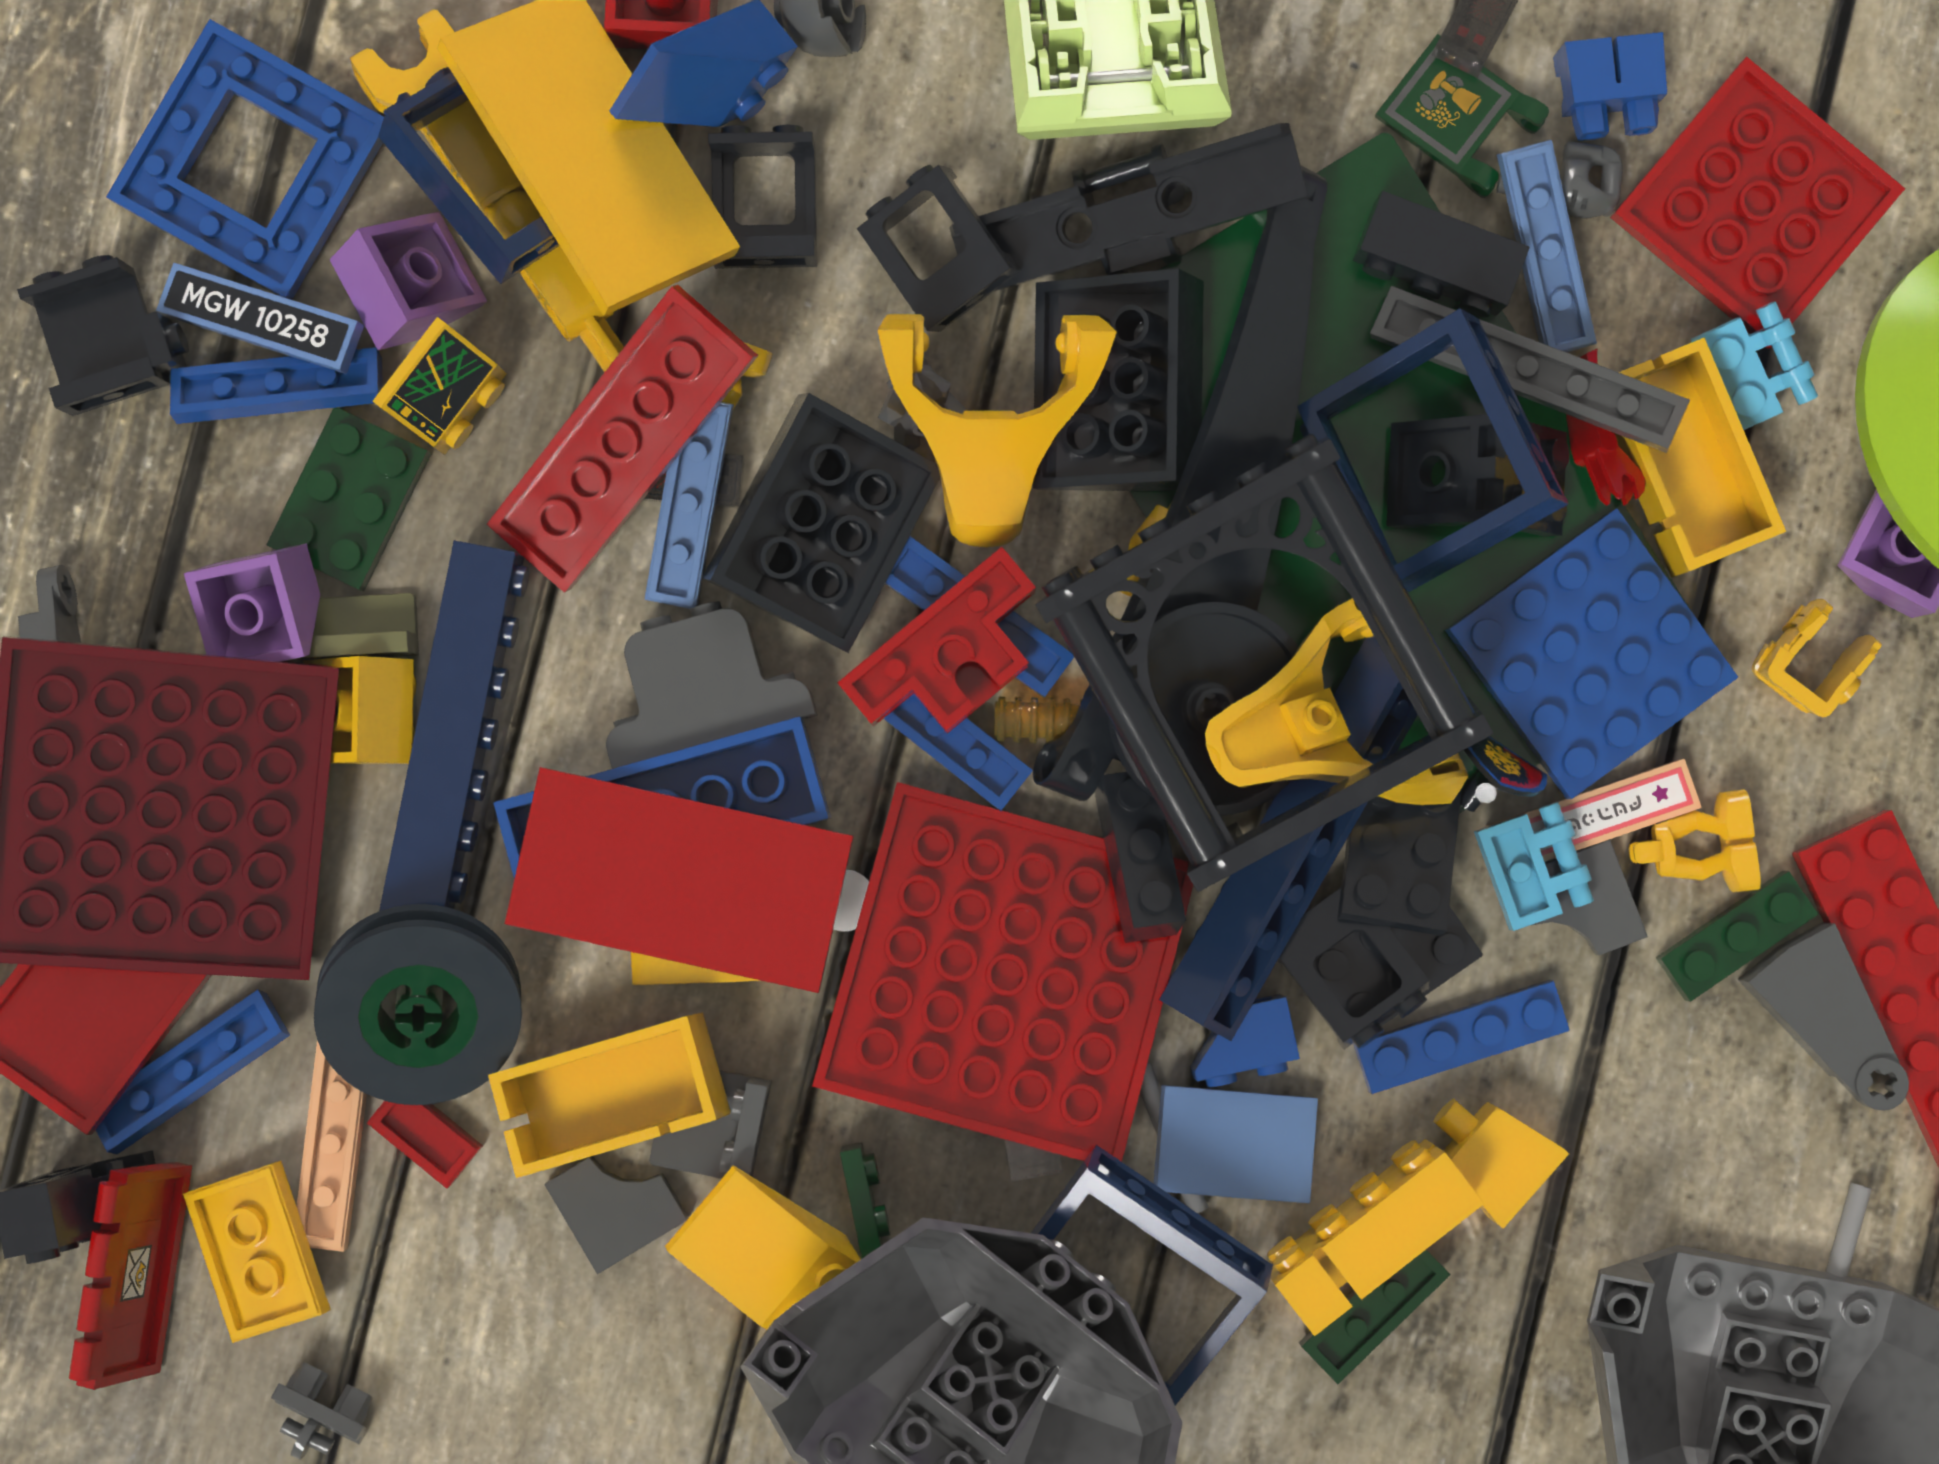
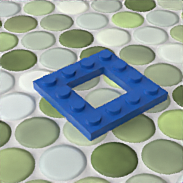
(211, 75)

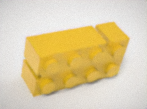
(1708, 481)
(610, 1094)
(1371, 1232)

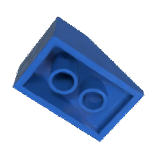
(709, 71)

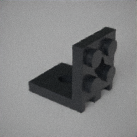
(1475, 476)

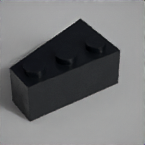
(56, 1208)

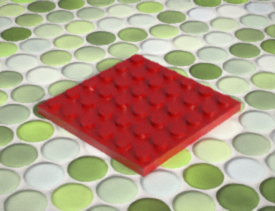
(997, 980)

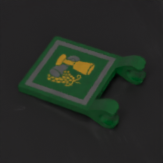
(1454, 113)

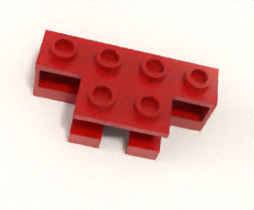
(950, 652)

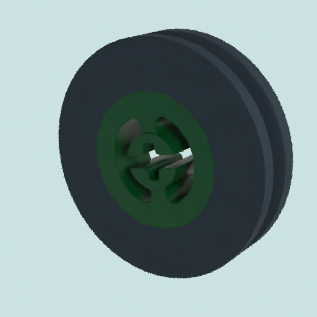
(418, 1054)

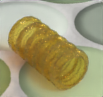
(1033, 718)

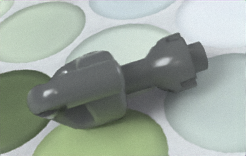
(1580, 195)

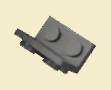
(726, 1142)

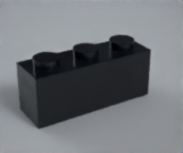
(1440, 255)
(1139, 859)

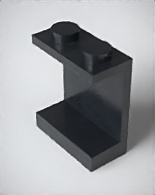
(94, 334)

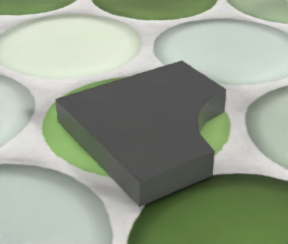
(1612, 916)
(613, 1213)

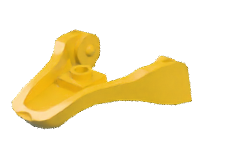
(992, 455)
(1298, 731)

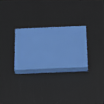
(1235, 1144)

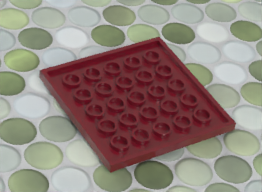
(161, 808)

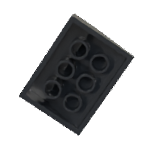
(1148, 399)
(823, 522)

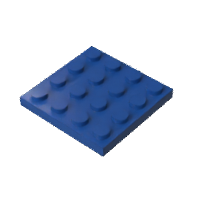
(1591, 654)

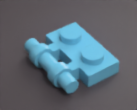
(1743, 372)
(1519, 870)

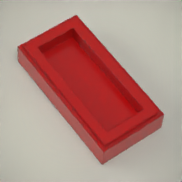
(427, 1138)

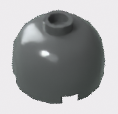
(823, 26)

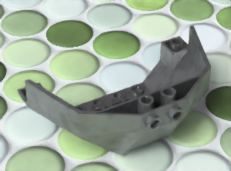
(964, 1355)
(1760, 1364)

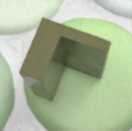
(365, 626)

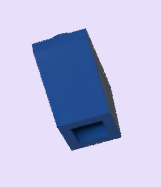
(1261, 1043)

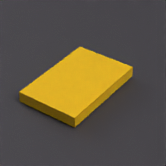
(257, 1251)

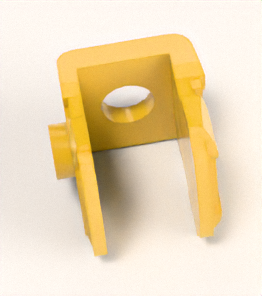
(1839, 683)

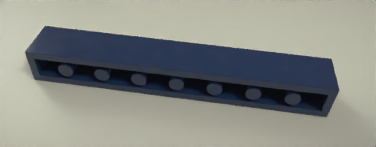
(455, 727)
(1269, 897)

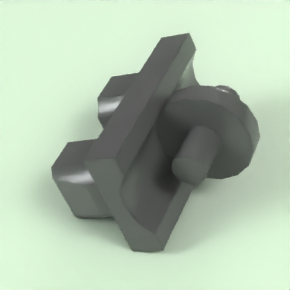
(301, 1397)

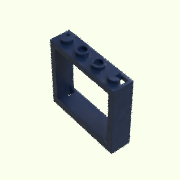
(399, 134)
(1503, 408)
(1180, 1231)

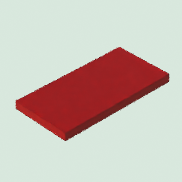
(679, 880)
(86, 1032)

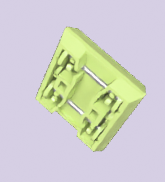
(1115, 66)

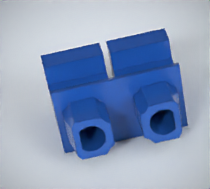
(1612, 78)

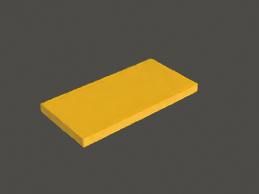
(603, 184)

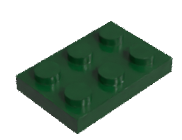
(350, 497)

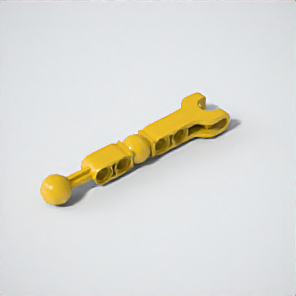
(491, 183)

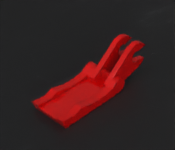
(1604, 460)

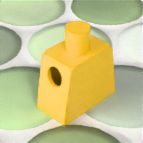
(1498, 1156)

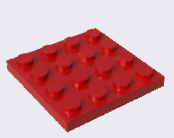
(1757, 199)

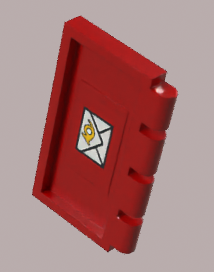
(132, 1274)

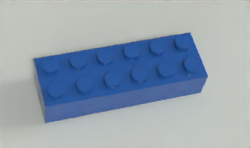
(754, 771)

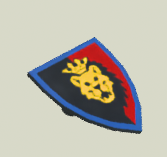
(1502, 771)

